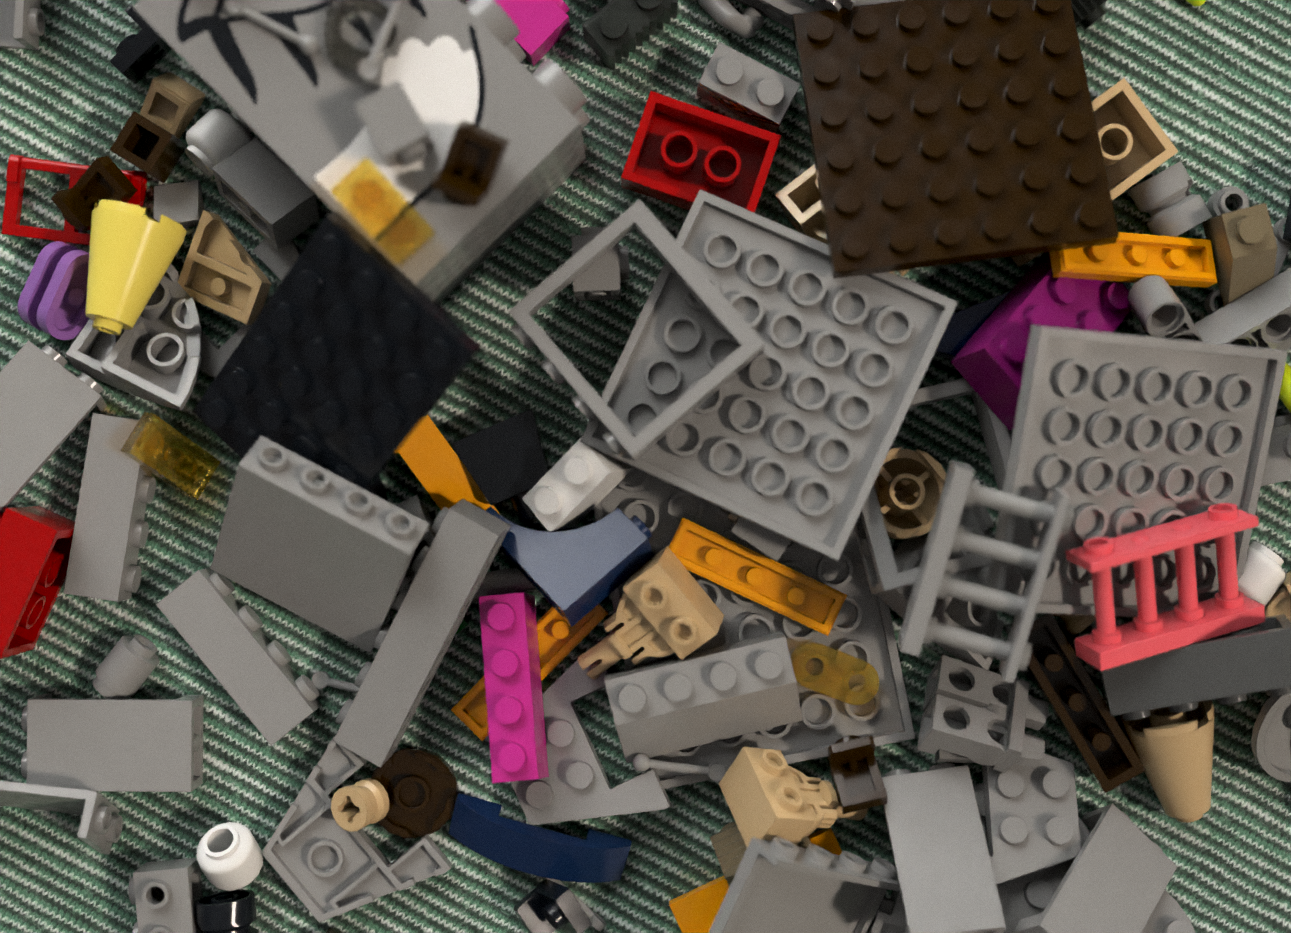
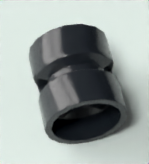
(227, 912)

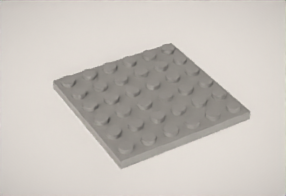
(812, 414)
(1136, 440)

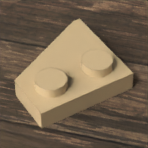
(222, 272)

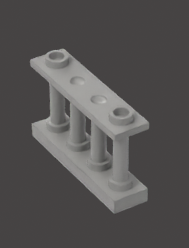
(949, 536)

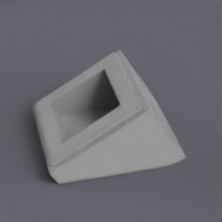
(179, 202)

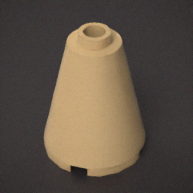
(1177, 757)

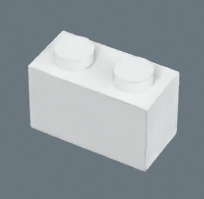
(574, 487)

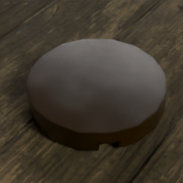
(419, 792)

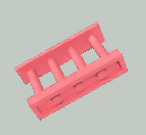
(1189, 620)

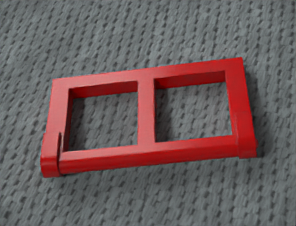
(14, 196)

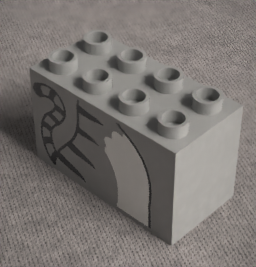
(453, 67)

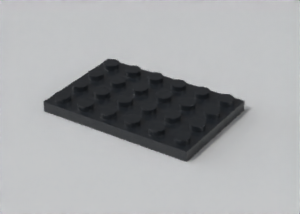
(338, 360)

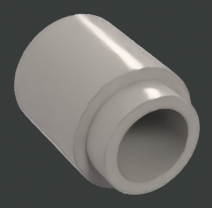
(126, 667)

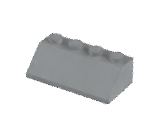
(704, 696)

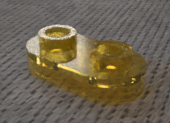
(835, 673)

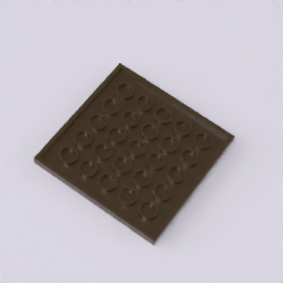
(951, 133)

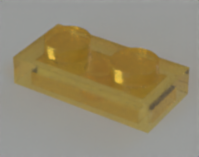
(383, 212)
(170, 455)

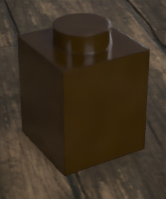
(148, 147)

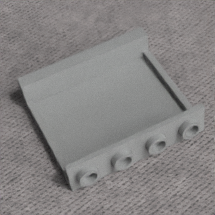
(315, 543)
(803, 890)

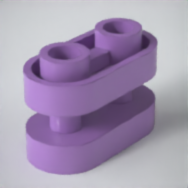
(56, 291)

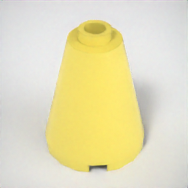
(126, 262)

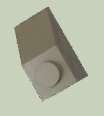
(1242, 250)

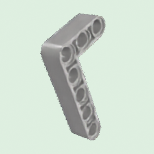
(1253, 319)

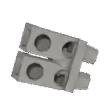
(981, 716)

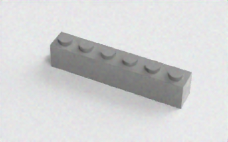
(421, 630)

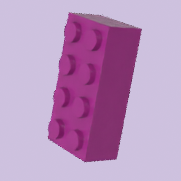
(997, 351)

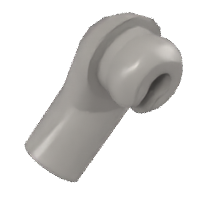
(727, 16)

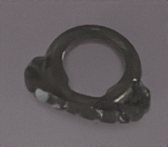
(341, 51)

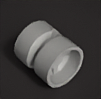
(1170, 202)

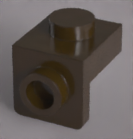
(470, 165)
(99, 182)
(856, 773)

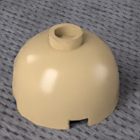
(909, 492)

